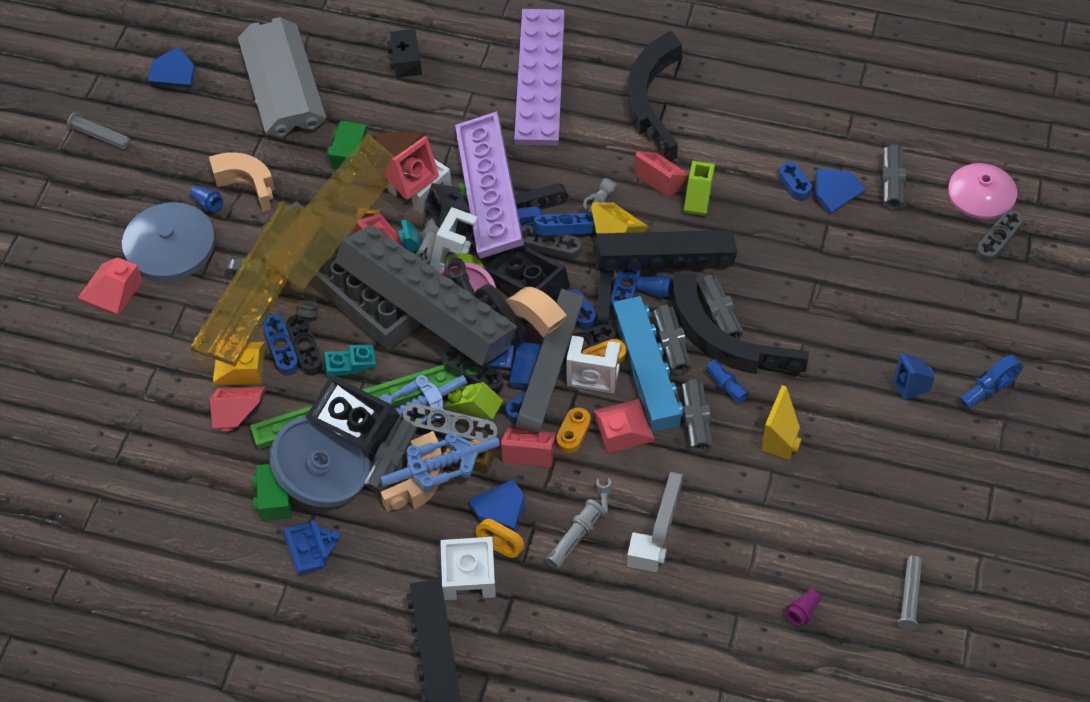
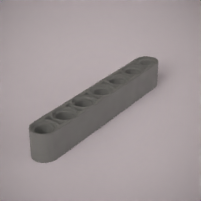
(549, 365)

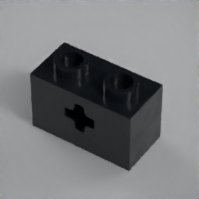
(405, 53)
(441, 199)

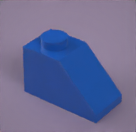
(912, 376)

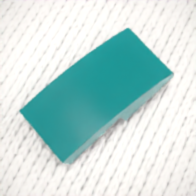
(410, 237)
(355, 360)

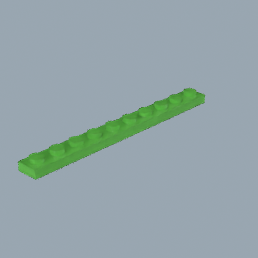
(266, 431)

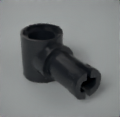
(461, 279)

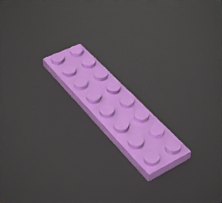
(539, 77)
(489, 185)

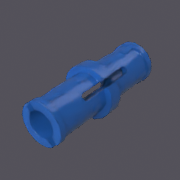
(727, 381)

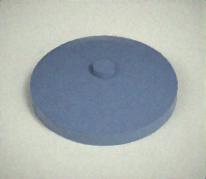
(169, 241)
(317, 464)

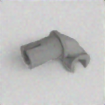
(605, 189)

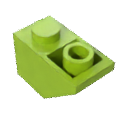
(699, 188)
(475, 401)

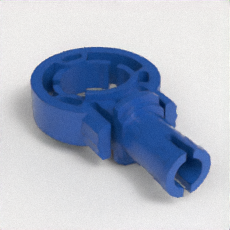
(995, 380)

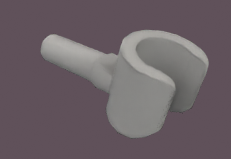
(604, 491)

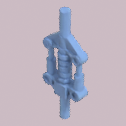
(431, 395)
(419, 470)

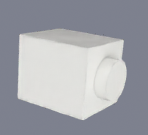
(644, 553)

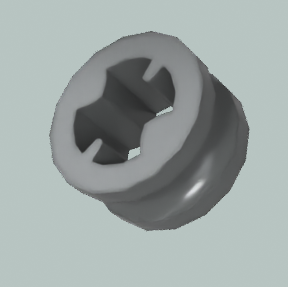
(307, 308)

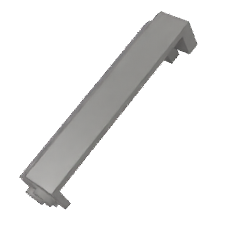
(281, 77)

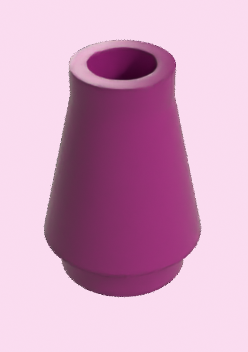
(801, 610)

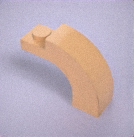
(244, 169)
(537, 309)
(409, 491)

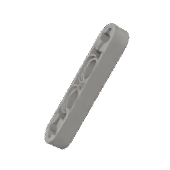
(450, 420)
(667, 508)

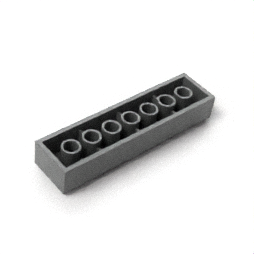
(426, 294)
(361, 303)

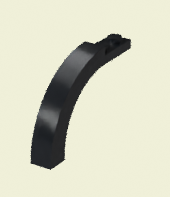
(648, 65)
(722, 346)

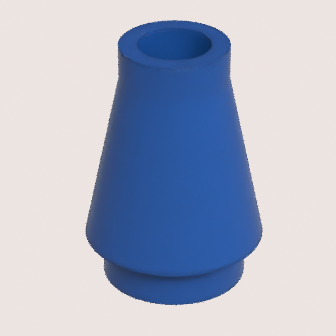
(208, 199)
(657, 285)

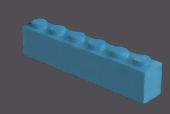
(647, 364)

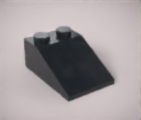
(527, 268)
(353, 415)

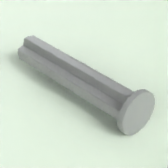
(97, 131)
(910, 595)

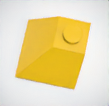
(614, 219)
(247, 371)
(782, 428)

